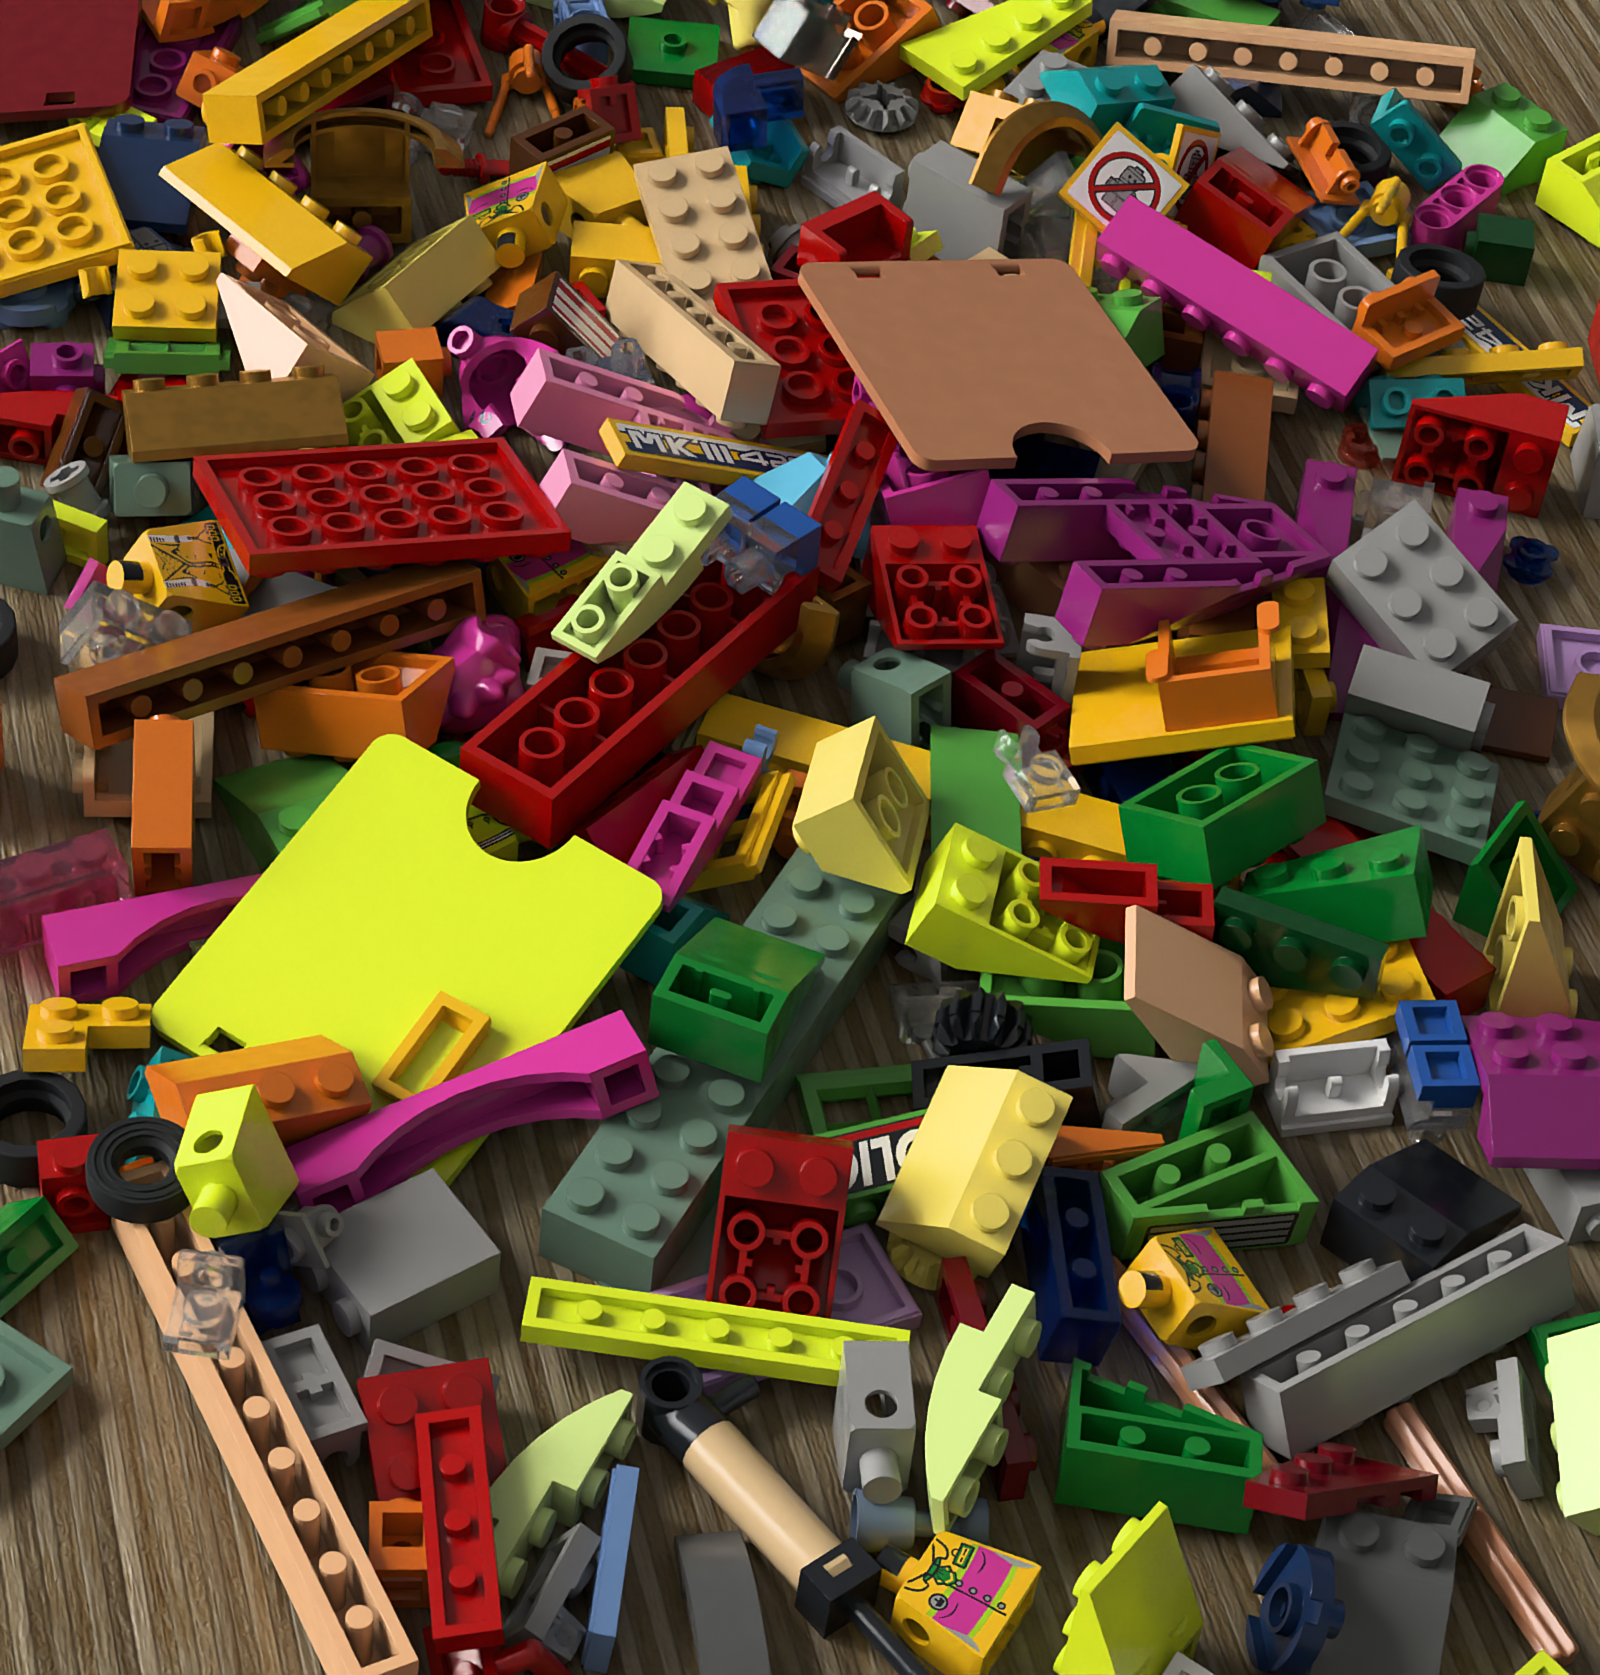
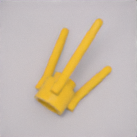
(1386, 208)

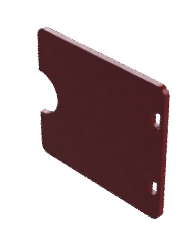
(67, 55)

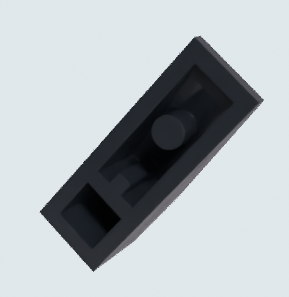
(1061, 1064)

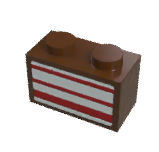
(562, 142)
(561, 318)

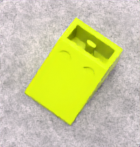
(1572, 188)
(397, 410)
(984, 914)
(1133, 1605)

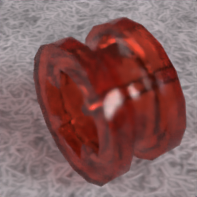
(1357, 447)

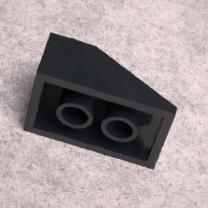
(1416, 1210)

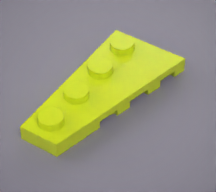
(991, 42)

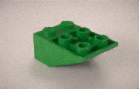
(731, 997)

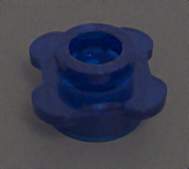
(1530, 560)

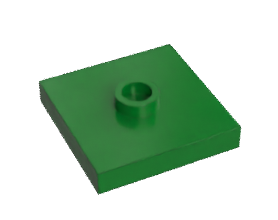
(670, 50)

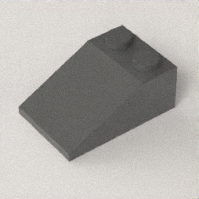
(1394, 1592)

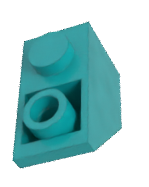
(667, 936)

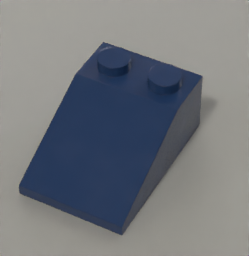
(132, 159)

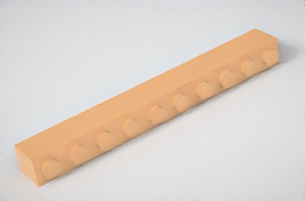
(275, 1470)

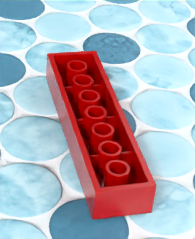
(600, 723)

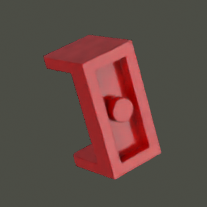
(857, 232)

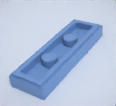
(610, 1569)

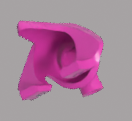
(488, 375)

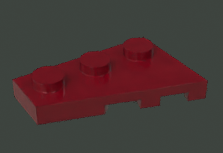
(1333, 1483)

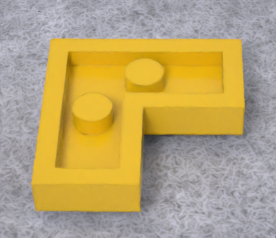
(63, 1031)

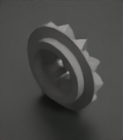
(865, 109)

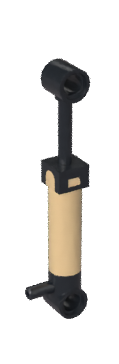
(831, 1578)

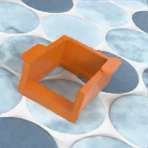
(1217, 685)

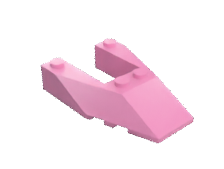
(571, 404)

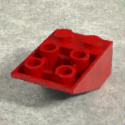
(1243, 207)
(1483, 444)
(931, 587)
(779, 1221)

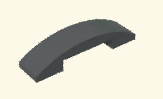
(722, 1604)

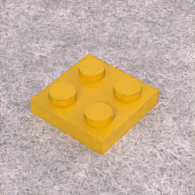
(167, 296)

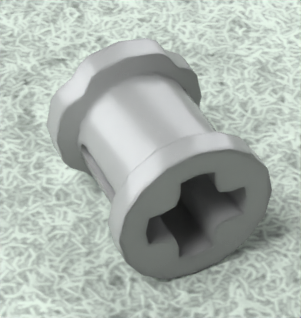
(76, 490)

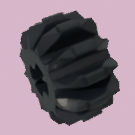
(980, 1024)

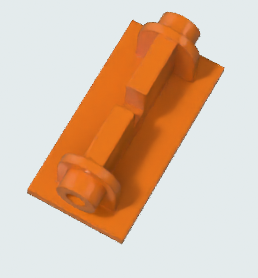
(1325, 165)

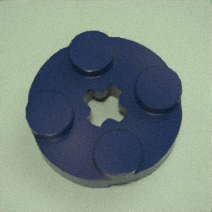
(1295, 1611)

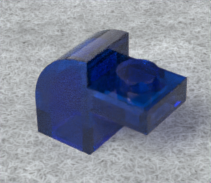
(748, 101)

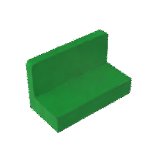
(1217, 1092)
(30, 1247)

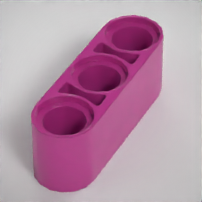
(1456, 205)

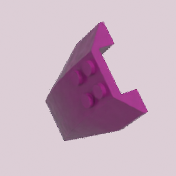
(1537, 1090)

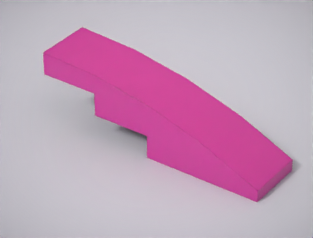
(695, 820)

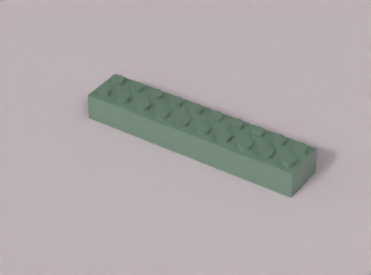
(660, 1164)

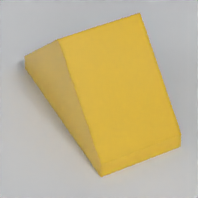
(455, 1013)

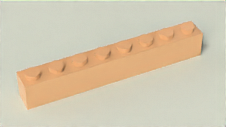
(1292, 56)

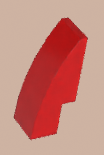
(1098, 892)

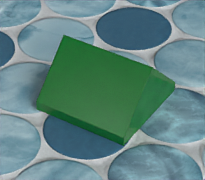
(1492, 864)

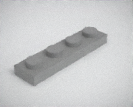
(1276, 1332)

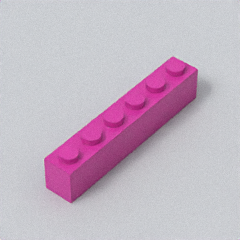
(1236, 305)

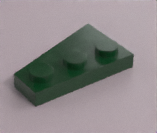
(1296, 948)

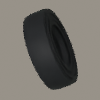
(134, 1201)

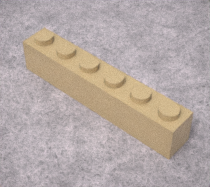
(692, 343)

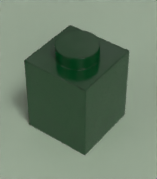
(1501, 247)

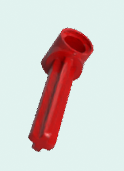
(510, 26)

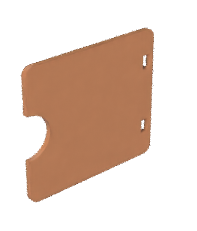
(986, 358)

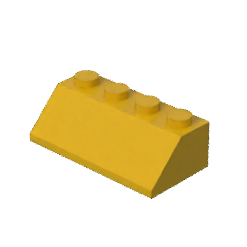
(271, 218)

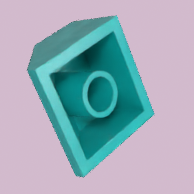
(1108, 92)

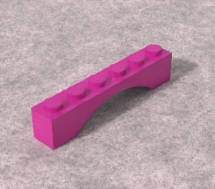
(108, 945)
(572, 1075)

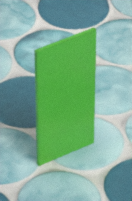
(970, 787)

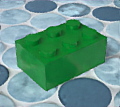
(1223, 814)

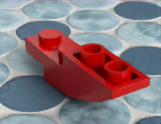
(32, 424)

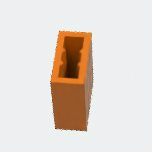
(163, 804)

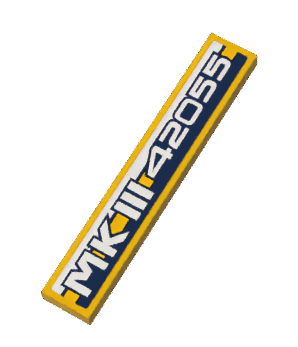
(1485, 332)
(689, 454)

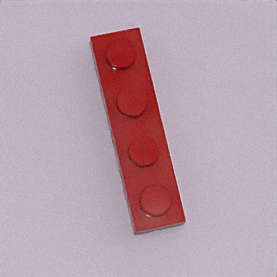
(850, 489)
(459, 1530)

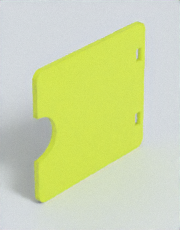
(389, 907)

